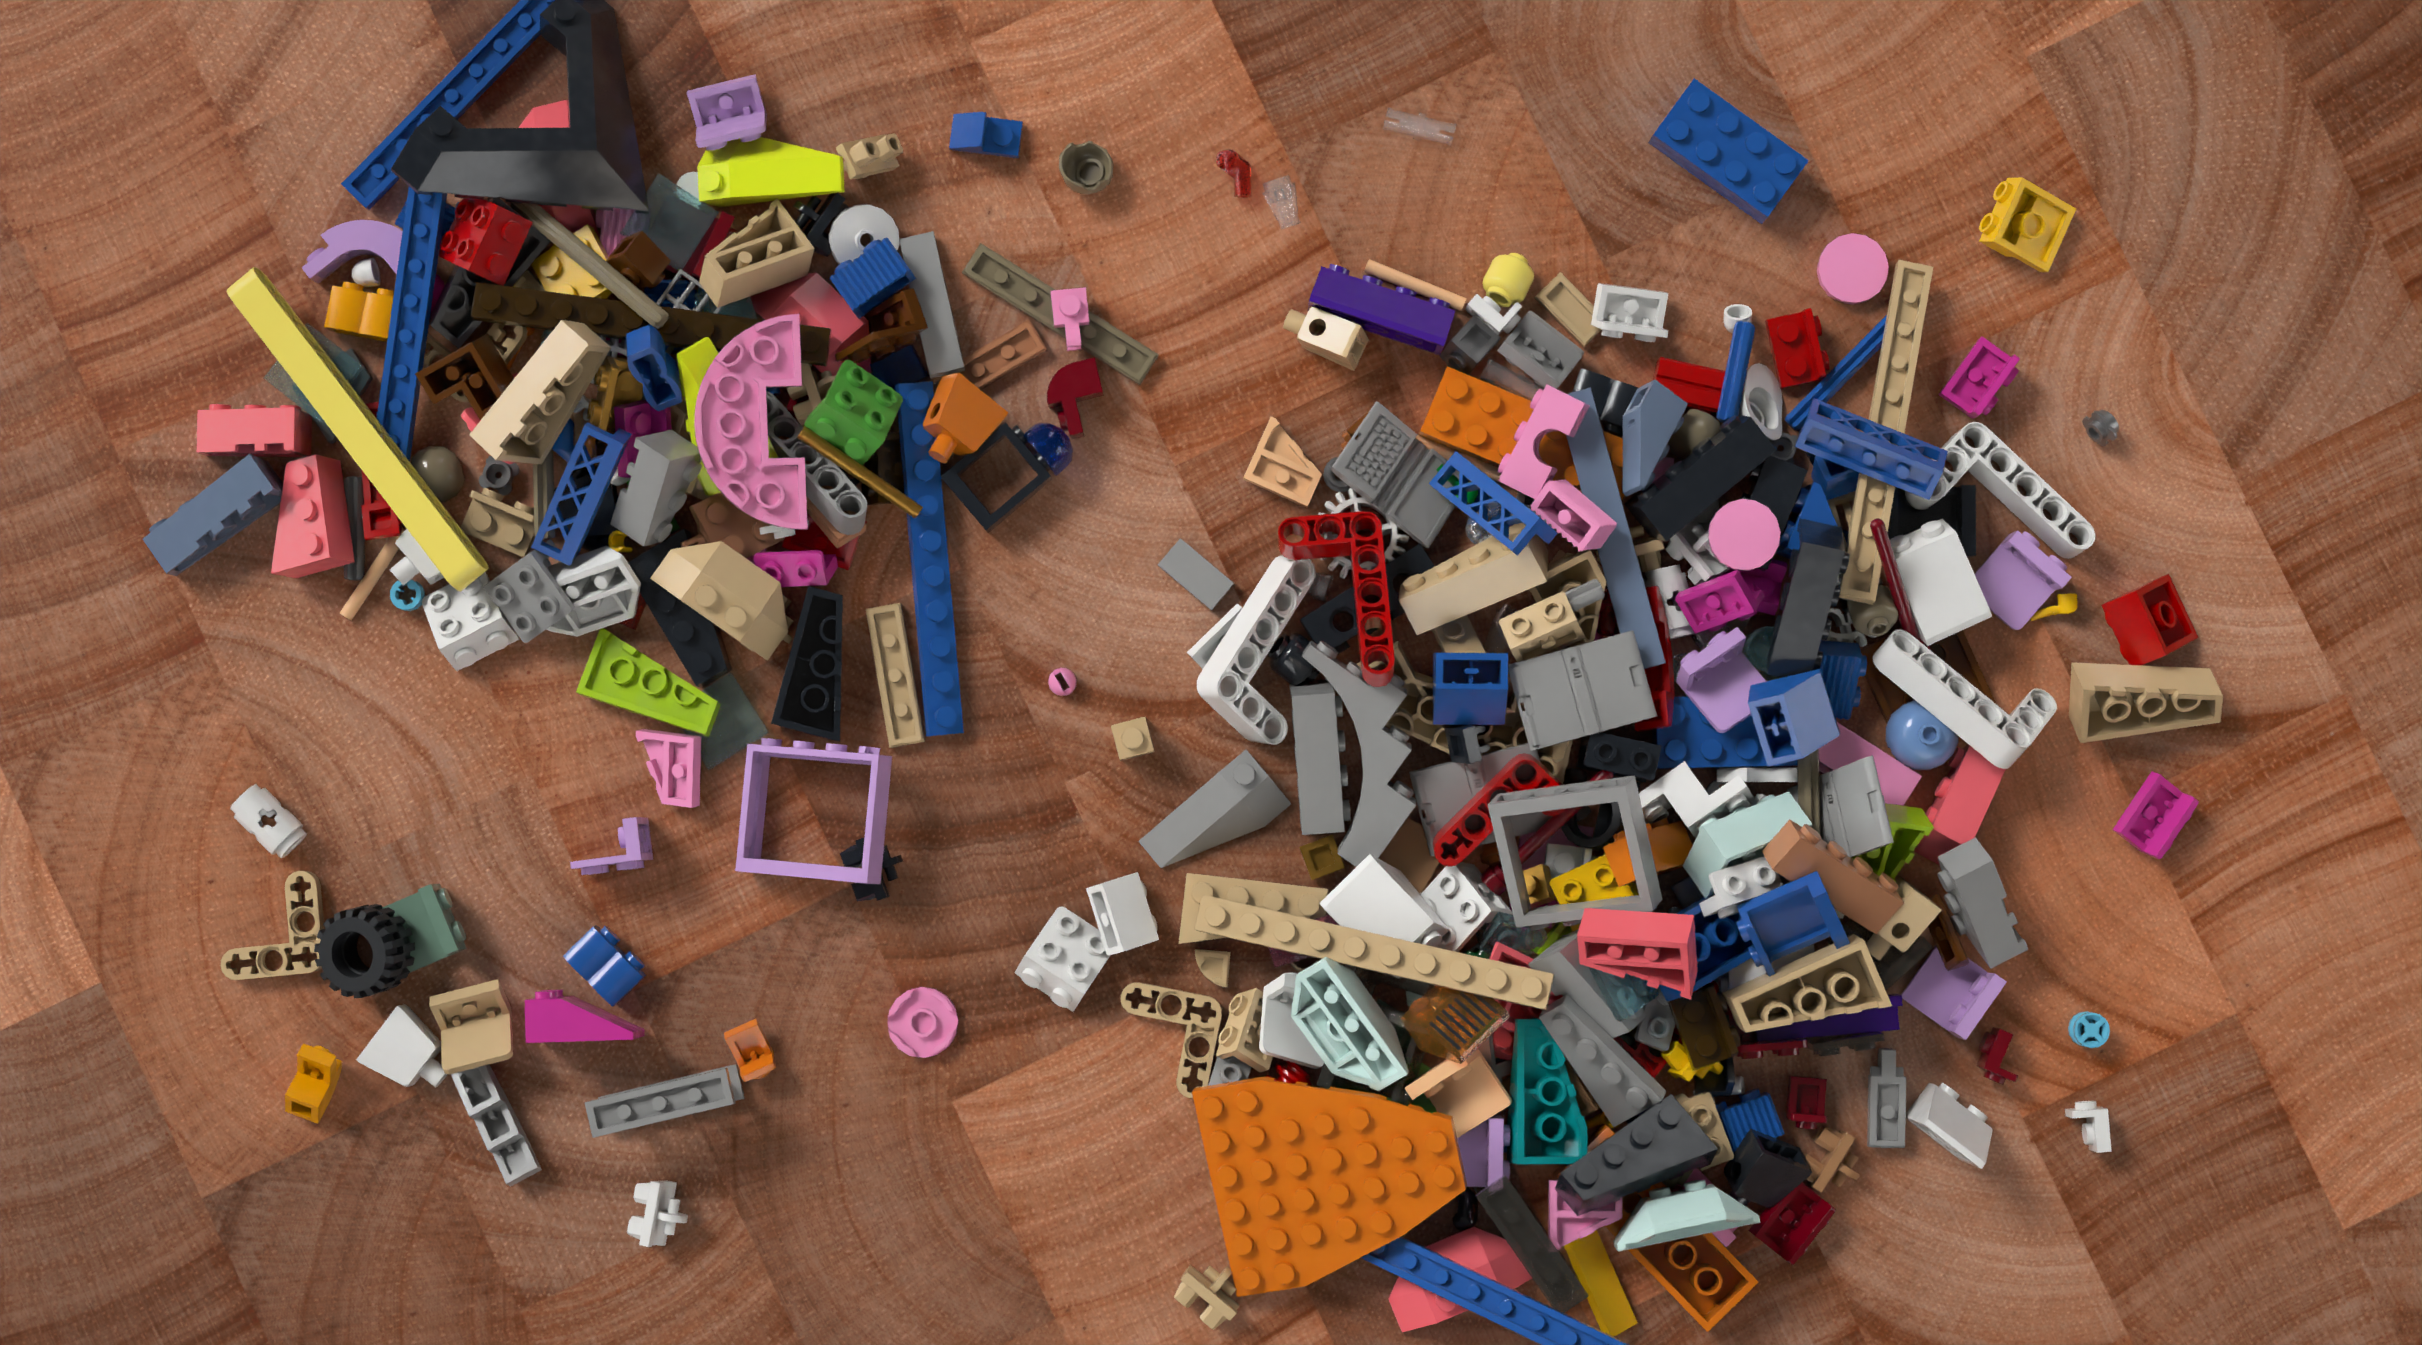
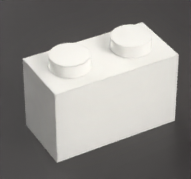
(1123, 914)

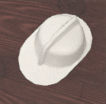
(1763, 400)

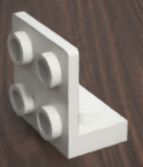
(1462, 903)

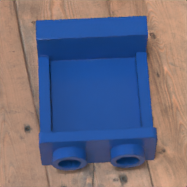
(1789, 920)

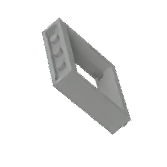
(1619, 790)

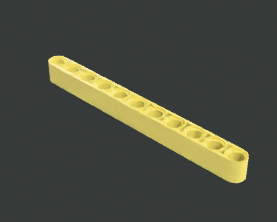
(357, 429)

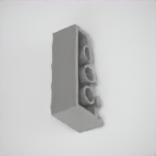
(1317, 757)

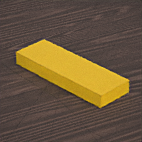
(1601, 1284)

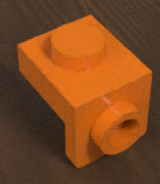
(751, 1050)

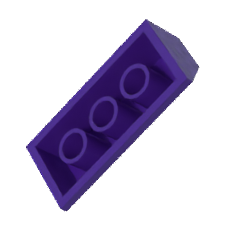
(1382, 310)

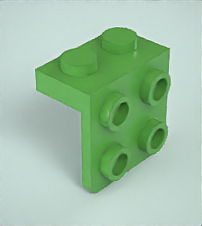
(855, 412)

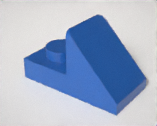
(986, 135)

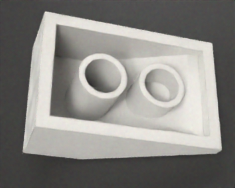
(1951, 1124)

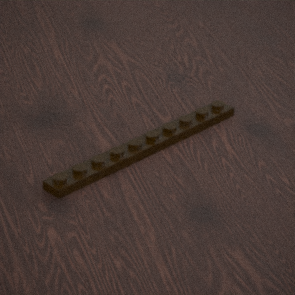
(616, 319)

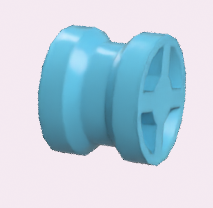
(2095, 1029)

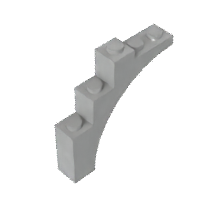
(1381, 804)

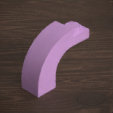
(354, 240)

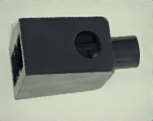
(1765, 1169)

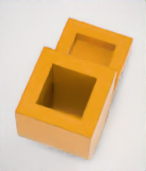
(313, 1083)

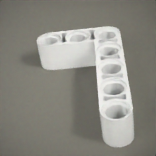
(2004, 487)
(1246, 644)
(1960, 704)

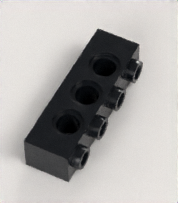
(1320, 621)

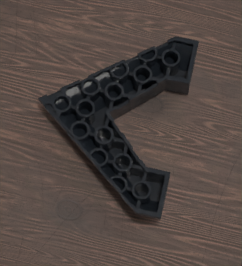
(581, 165)

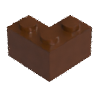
(474, 369)

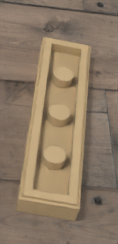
(895, 675)

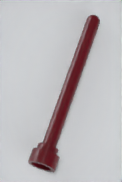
(1894, 578)
(1493, 875)

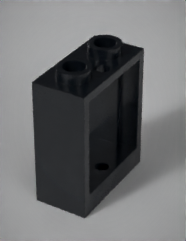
(970, 501)

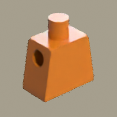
(960, 417)

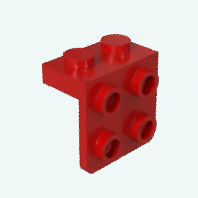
(484, 239)

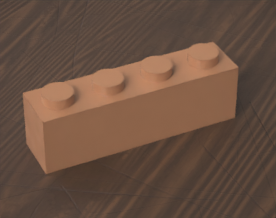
(1849, 882)

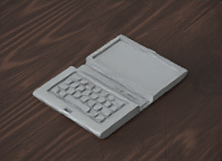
(1395, 473)
(1582, 690)
(1449, 786)
(1852, 808)

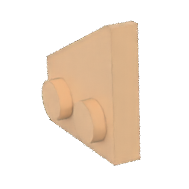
(1282, 466)

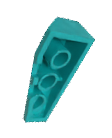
(1544, 1108)

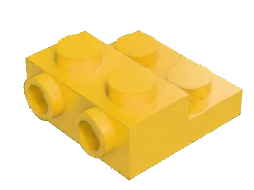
(2026, 223)

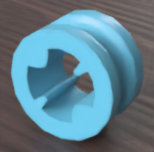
(402, 604)

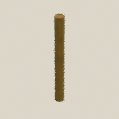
(859, 472)

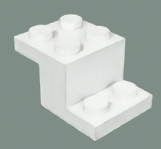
(1690, 800)

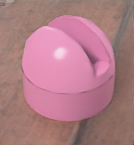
(1055, 685)

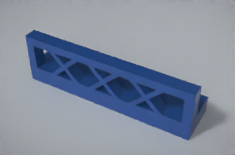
(1871, 450)
(594, 492)
(1498, 496)

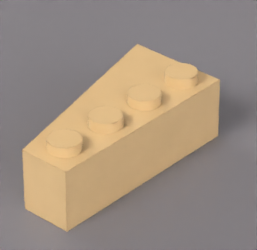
(542, 396)
(1473, 581)
(2140, 699)
(1279, 897)
(1810, 989)

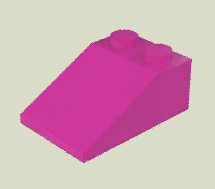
(570, 1019)

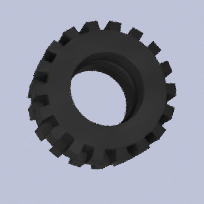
(340, 956)

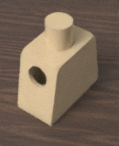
(1341, 341)
(1906, 923)

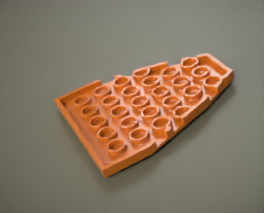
(1319, 1175)

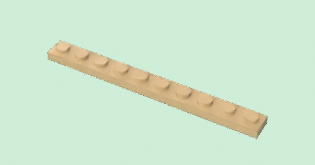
(1890, 409)
(1375, 952)

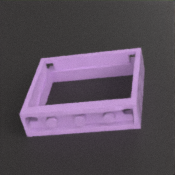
(754, 808)

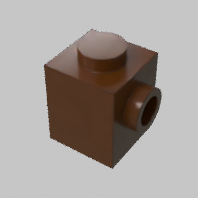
(639, 260)

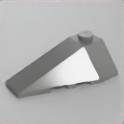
(1223, 809)

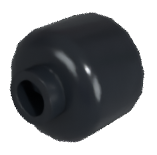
(1288, 659)

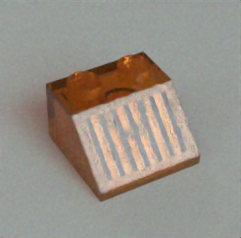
(1452, 1022)

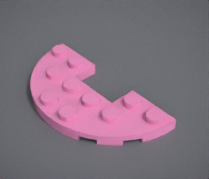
(734, 426)

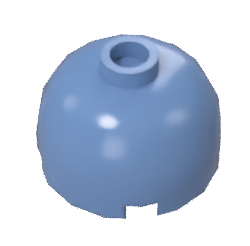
(1919, 737)

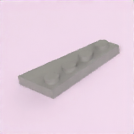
(1601, 1063)

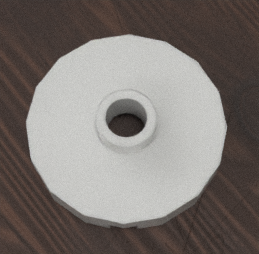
(853, 223)

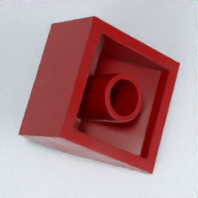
(2149, 621)

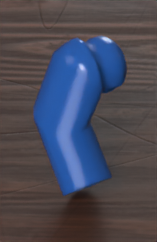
(565, 442)

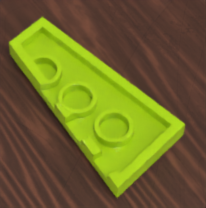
(636, 683)

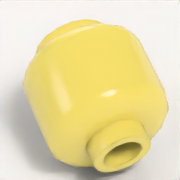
(1508, 279)

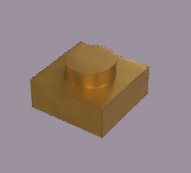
(1321, 857)
(1538, 885)

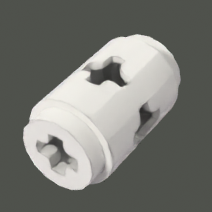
(1671, 582)
(278, 839)

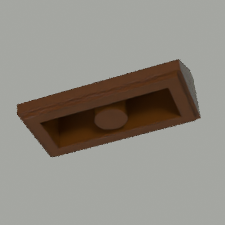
(1947, 938)

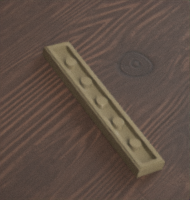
(1034, 299)

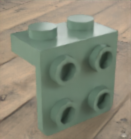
(432, 925)

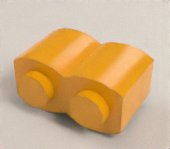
(359, 312)

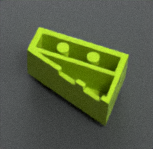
(1907, 829)

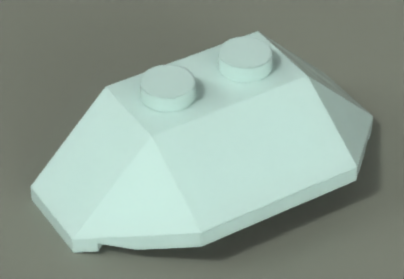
(1347, 1025)
(1681, 1215)

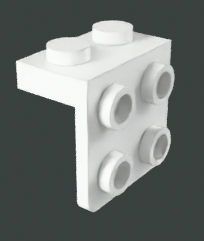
(467, 623)
(1064, 959)
(1278, 1031)

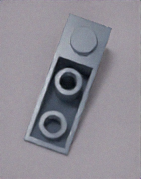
(1647, 428)

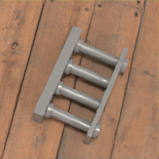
(664, 1100)

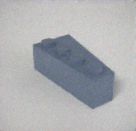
(215, 514)

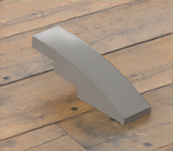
(941, 337)
(497, 1123)

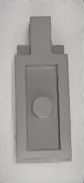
(1886, 1102)

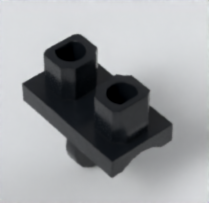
(827, 212)
(853, 858)

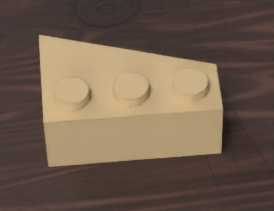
(757, 258)

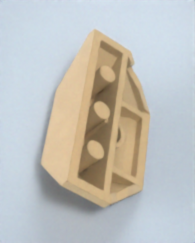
(727, 593)

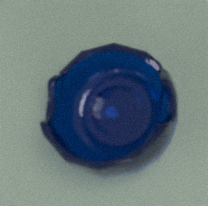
(1051, 444)

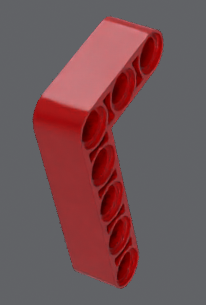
(1364, 581)

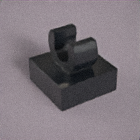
(1464, 743)

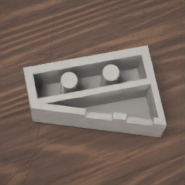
(656, 486)
(1978, 903)
(1580, 985)

